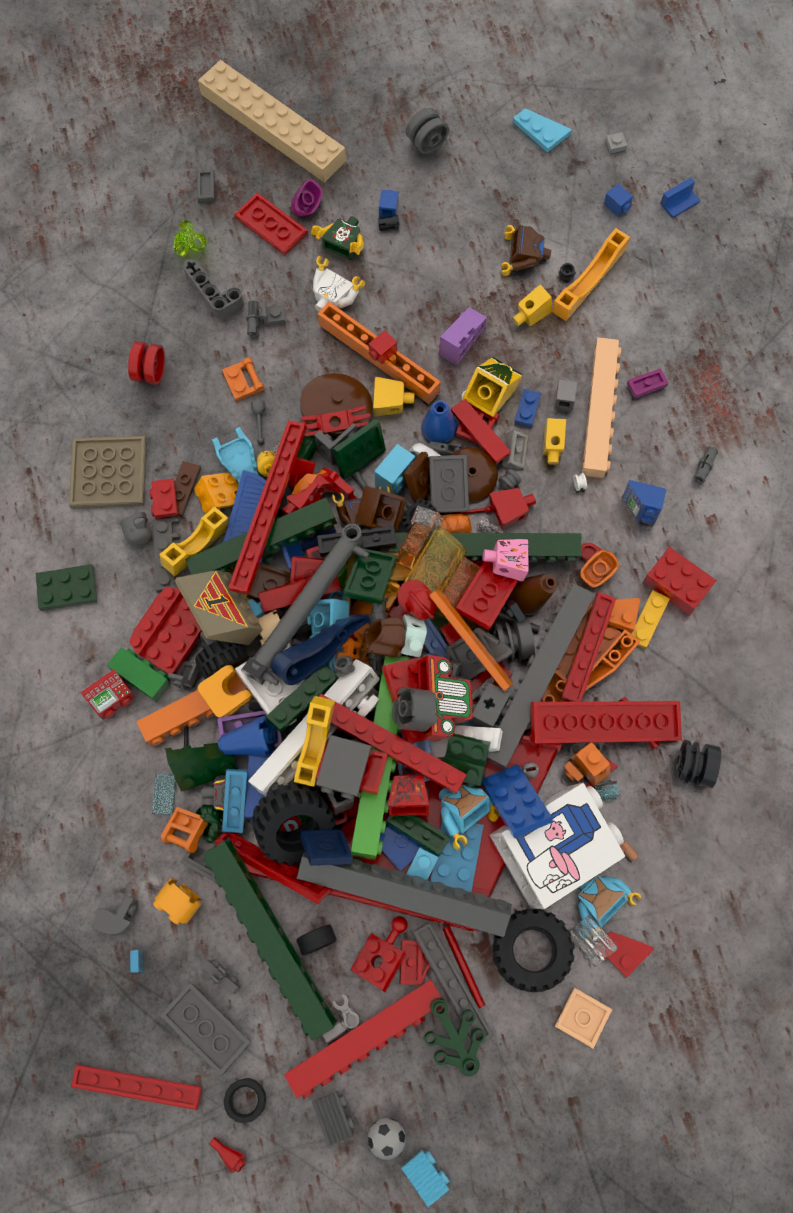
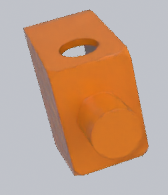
(591, 763)

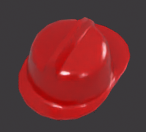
(416, 599)

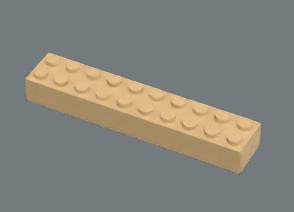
(272, 121)

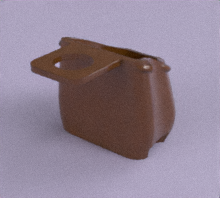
(384, 638)

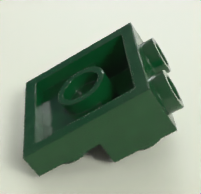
(469, 757)

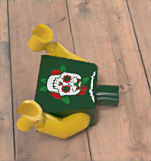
(341, 237)

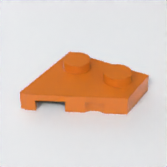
(625, 614)

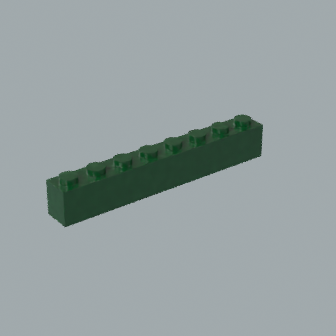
(284, 532)

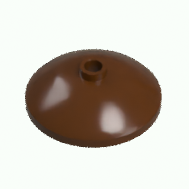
(485, 476)

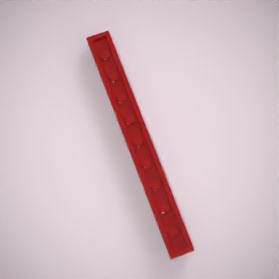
(267, 508)

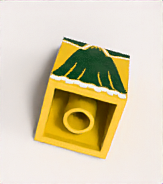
(492, 386)

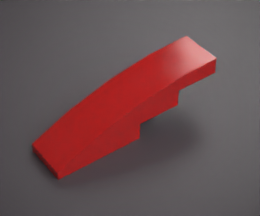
(287, 593)

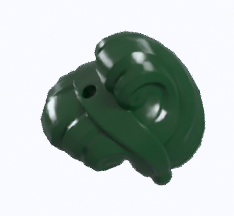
(214, 819)

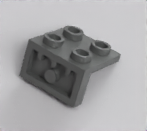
(325, 443)

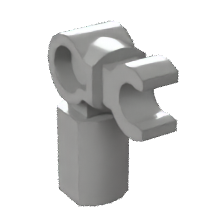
(350, 1020)

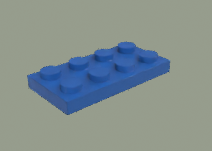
(516, 801)

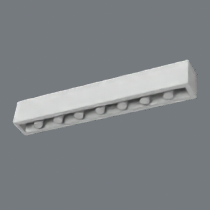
(282, 764)

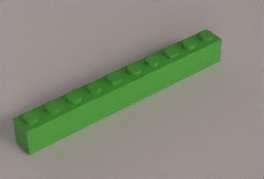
(372, 807)

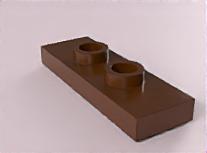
(185, 484)

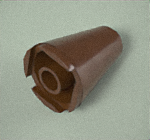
(533, 592)

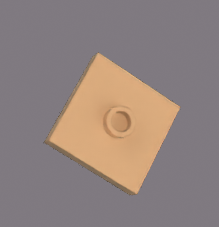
(583, 1017)

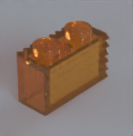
(413, 545)

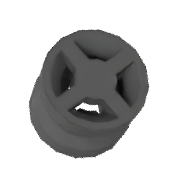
(509, 480)

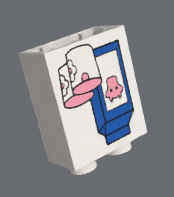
(563, 853)

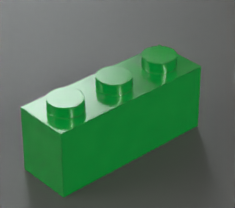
(139, 673)

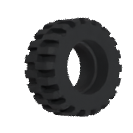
(281, 805)
(561, 957)

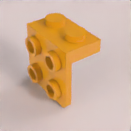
(216, 491)

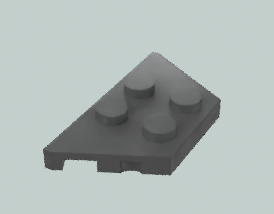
(471, 664)

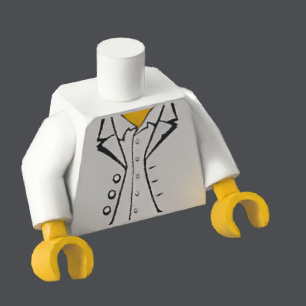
(333, 288)

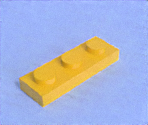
(650, 618)

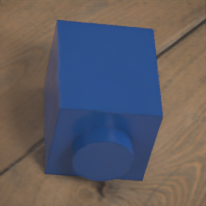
(618, 200)
(388, 203)

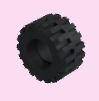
(219, 655)

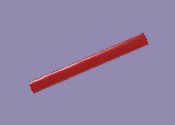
(463, 967)

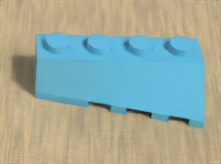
(325, 615)

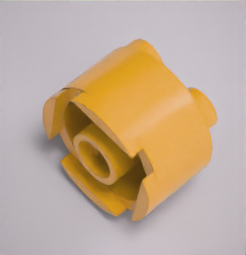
(177, 901)

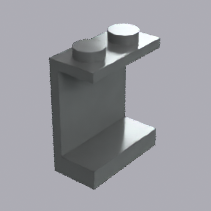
(343, 767)

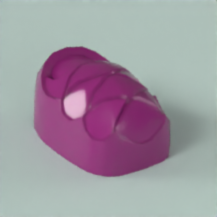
(306, 198)

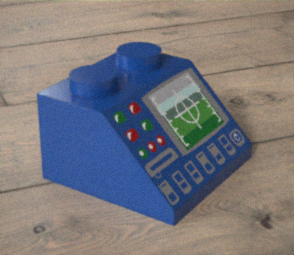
(644, 500)

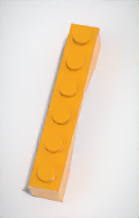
(578, 291)

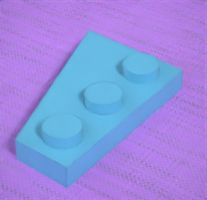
(541, 129)

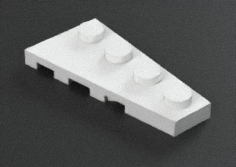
(491, 735)

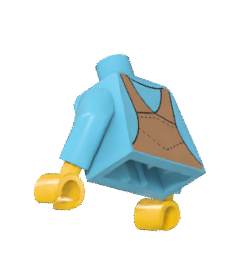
(464, 810)
(604, 898)

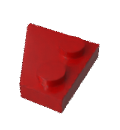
(629, 953)
(414, 966)

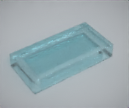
(164, 794)

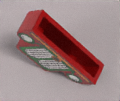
(452, 696)

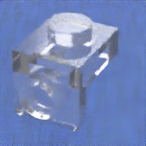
(427, 517)

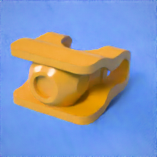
(217, 695)

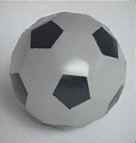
(386, 1138)

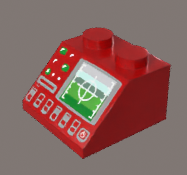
(108, 695)

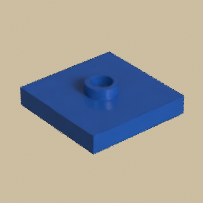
(398, 848)

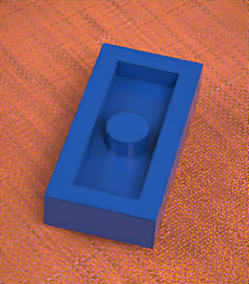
(527, 408)

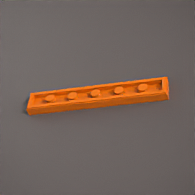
(471, 639)

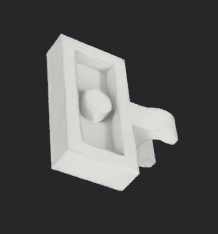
(367, 705)

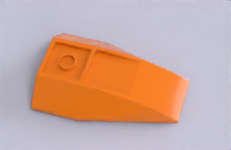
(612, 652)

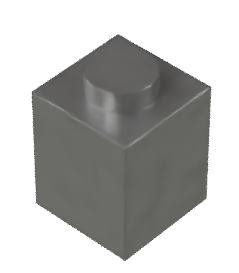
(565, 394)

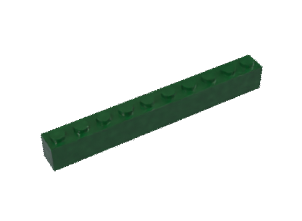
(540, 545)
(270, 939)

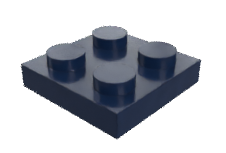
(326, 847)

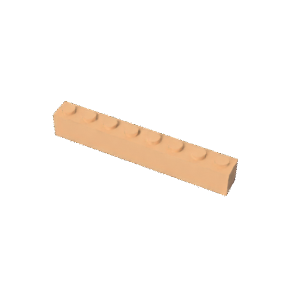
(600, 408)

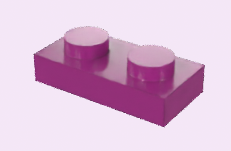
(647, 383)

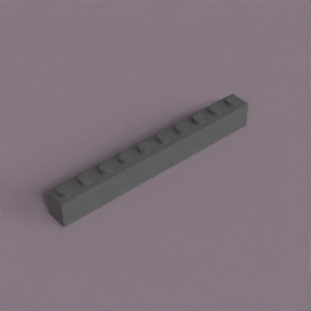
(541, 671)
(411, 894)

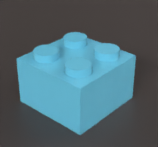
(392, 470)

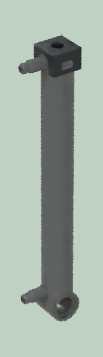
(259, 666)

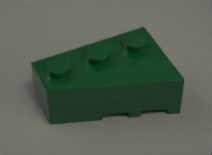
(198, 764)

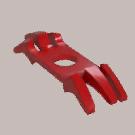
(345, 417)

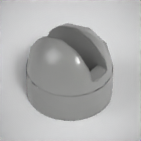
(532, 774)

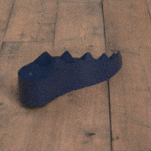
(311, 655)

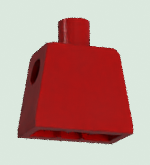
(510, 506)

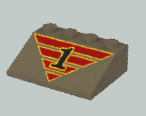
(217, 610)

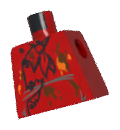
(408, 795)

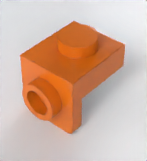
(573, 771)

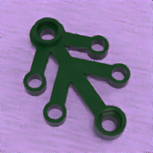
(456, 1039)

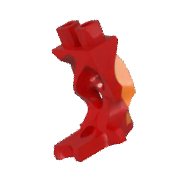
(313, 486)

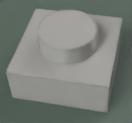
(616, 142)

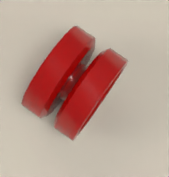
(146, 363)

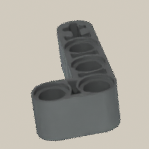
(208, 288)

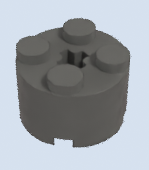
(414, 709)

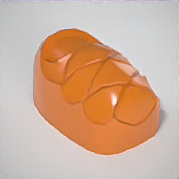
(457, 523)
(599, 568)

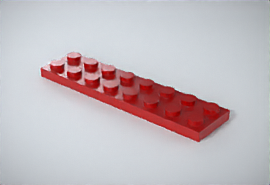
(605, 721)

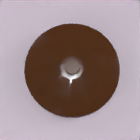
(333, 394)

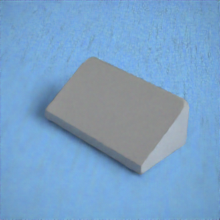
(517, 444)

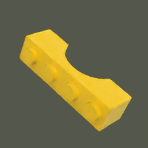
(210, 528)
(317, 732)

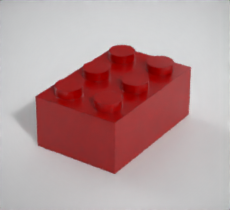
(679, 581)

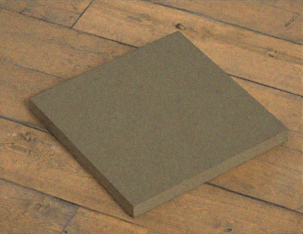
(108, 471)

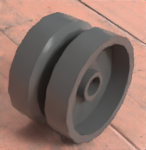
(427, 130)

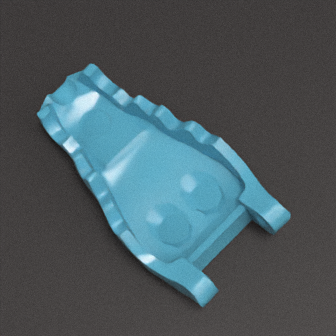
(236, 455)

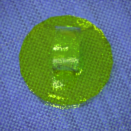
(185, 238)

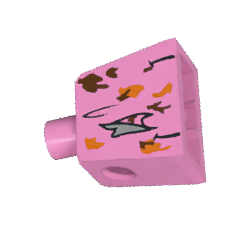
(509, 558)

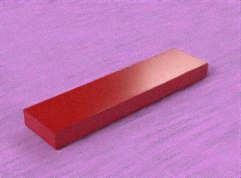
(480, 431)

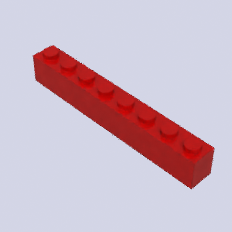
(361, 1040)

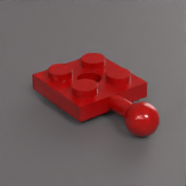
(391, 956)

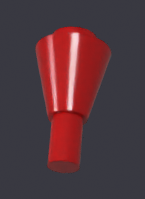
(232, 1158)

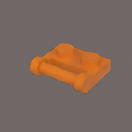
(237, 381)
(187, 823)

